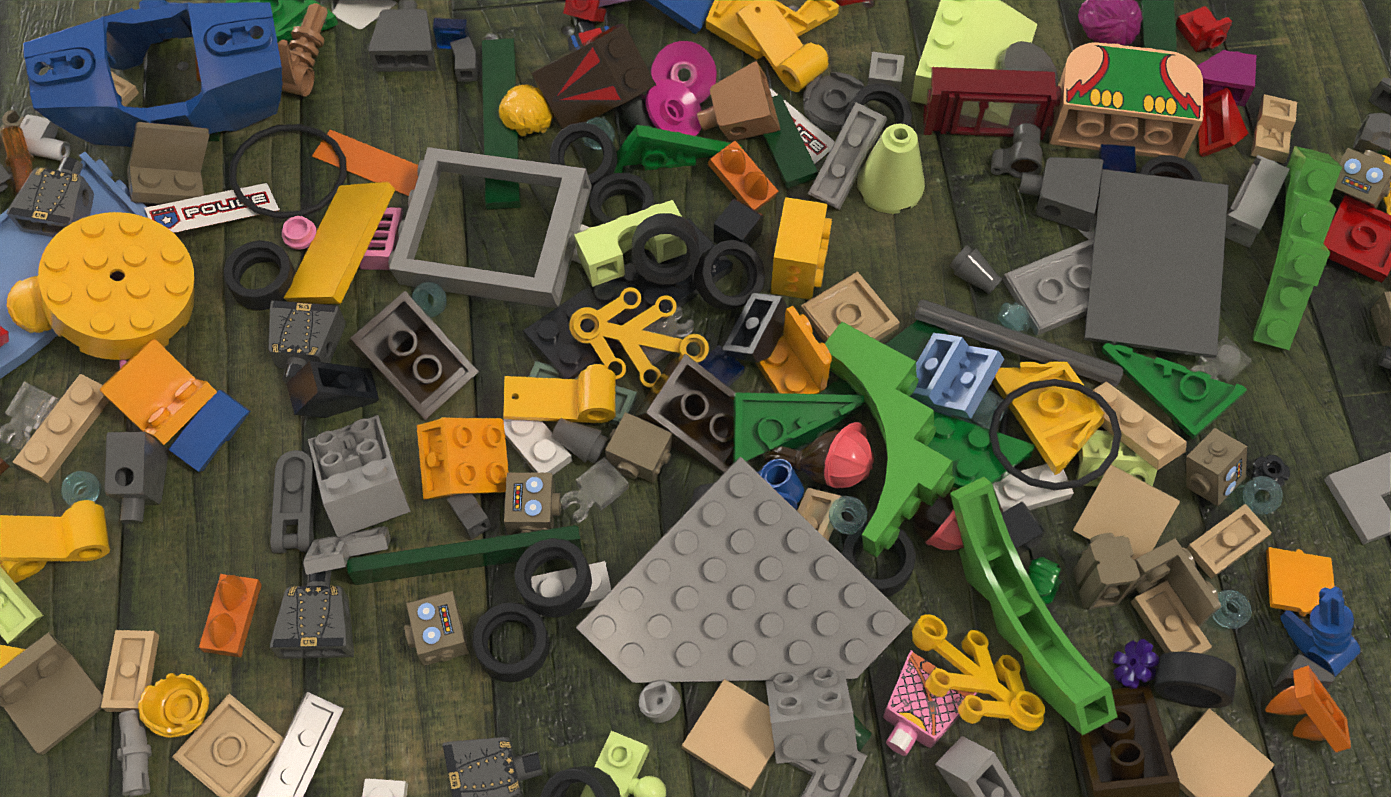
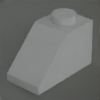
(975, 771)

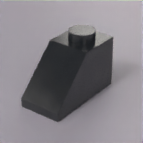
(330, 389)

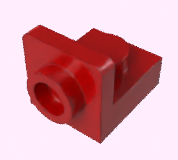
(585, 9)
(1203, 29)

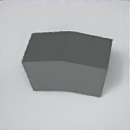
(465, 60)
(469, 514)

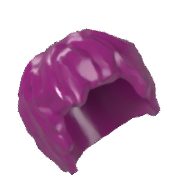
(1111, 20)

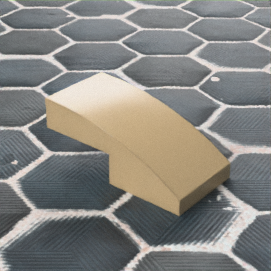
(1274, 128)

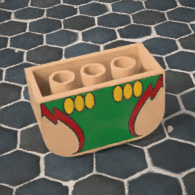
(1128, 100)

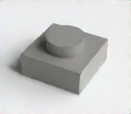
(886, 69)

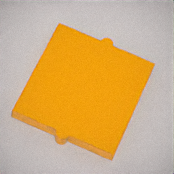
(1297, 579)

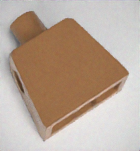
(741, 105)

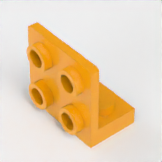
(798, 359)
(157, 392)
(462, 456)

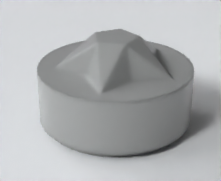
(659, 701)

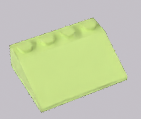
(969, 37)

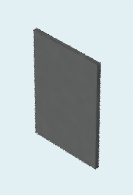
(1157, 263)

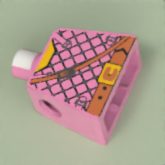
(917, 711)

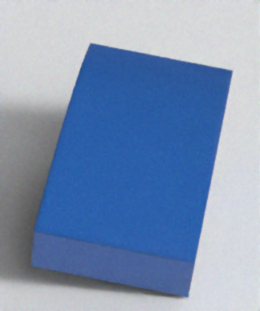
(209, 430)

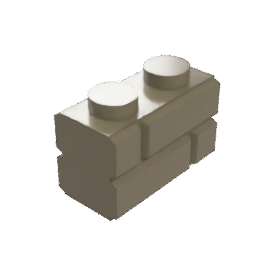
(1105, 571)

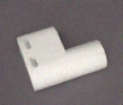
(40, 136)

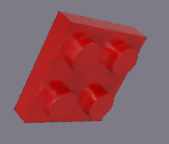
(1360, 238)

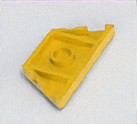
(1054, 416)

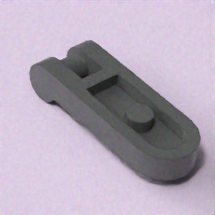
(293, 502)

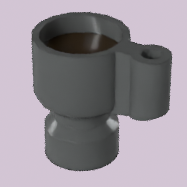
(1022, 156)

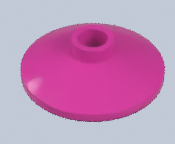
(686, 56)
(673, 107)

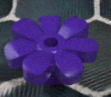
(1136, 664)

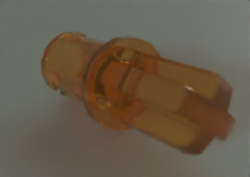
(17, 155)

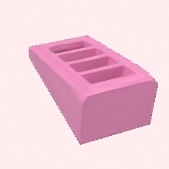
(380, 258)

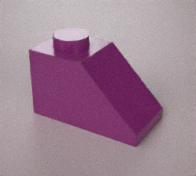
(1230, 71)

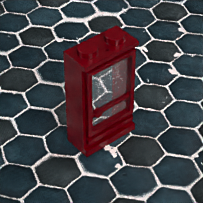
(989, 101)

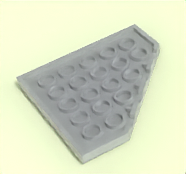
(741, 596)

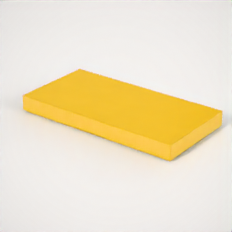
(340, 243)

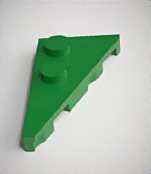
(664, 148)
(1184, 395)
(774, 418)

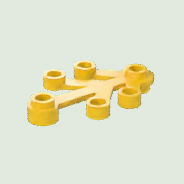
(632, 334)
(1015, 703)

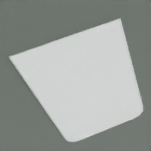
(361, 12)

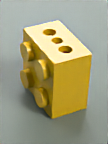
(800, 248)

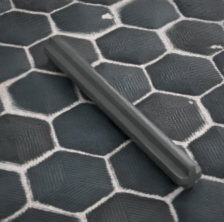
(1017, 342)

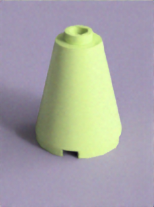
(893, 171)

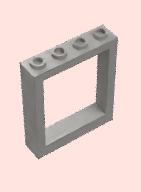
(559, 243)

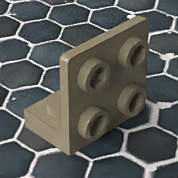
(166, 163)
(1177, 566)
(47, 693)

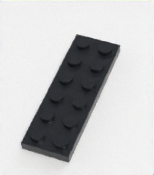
(569, 357)

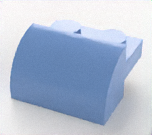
(954, 375)

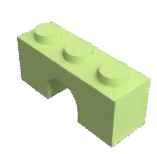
(603, 246)

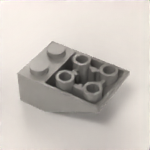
(357, 476)

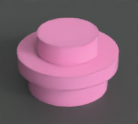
(298, 232)

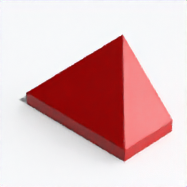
(1221, 123)

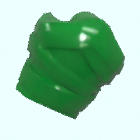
(1044, 577)

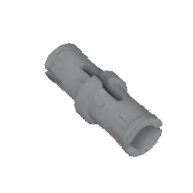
(134, 754)

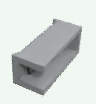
(1254, 200)

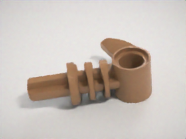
(299, 61)

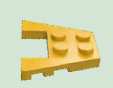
(725, 23)

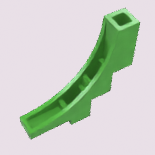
(1301, 246)
(906, 425)
(1020, 615)

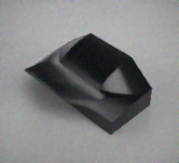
(757, 328)

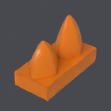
(742, 176)
(230, 615)
(1323, 716)

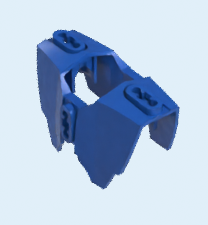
(236, 72)

